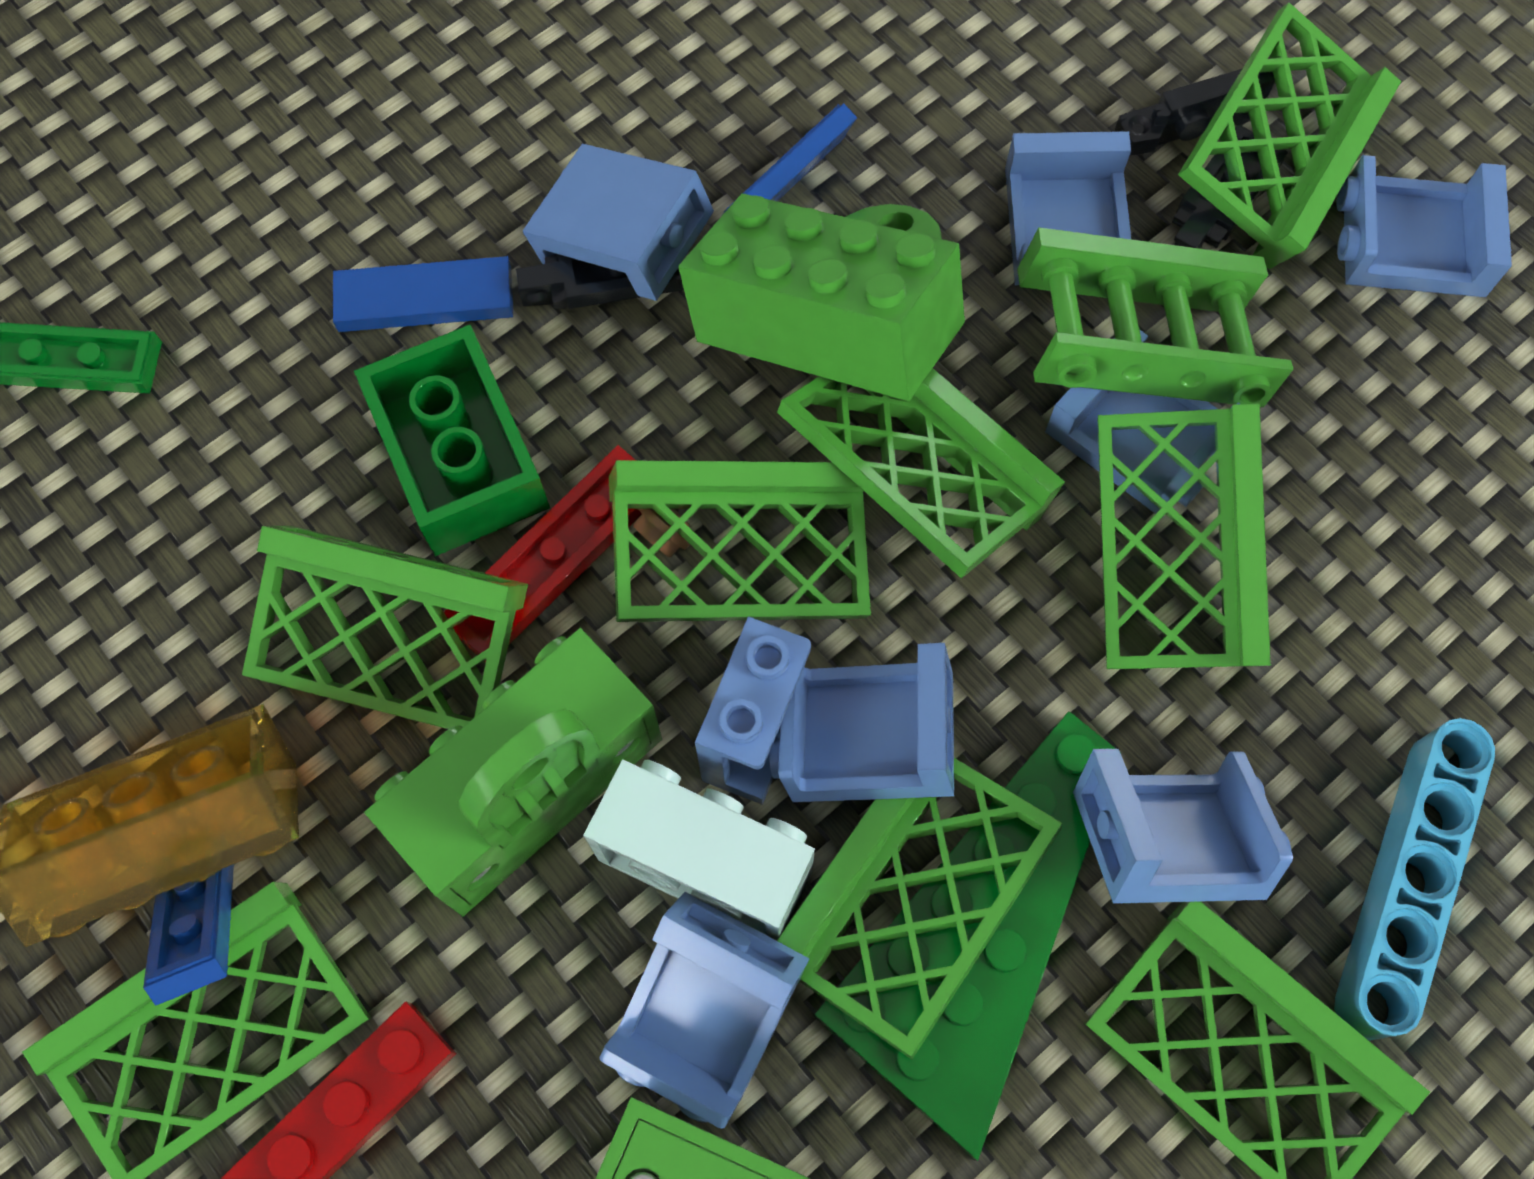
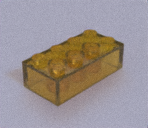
(146, 825)

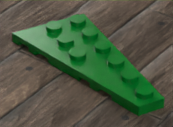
(973, 1044)

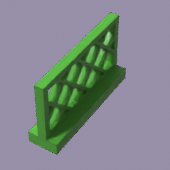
(1320, 169)
(946, 427)
(730, 487)
(1240, 537)
(378, 572)
(858, 873)
(1291, 1008)
(129, 1010)

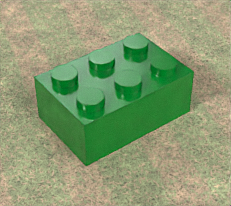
(452, 440)

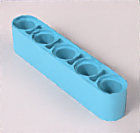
(1391, 897)

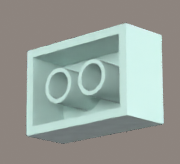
(700, 846)

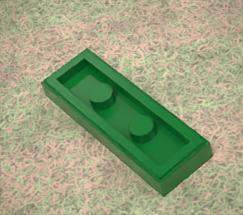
(78, 357)

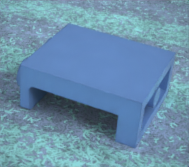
(1066, 185)
(622, 216)
(1425, 231)
(1076, 428)
(750, 709)
(869, 732)
(1181, 832)
(704, 1010)

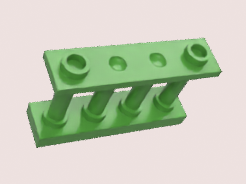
(1153, 274)

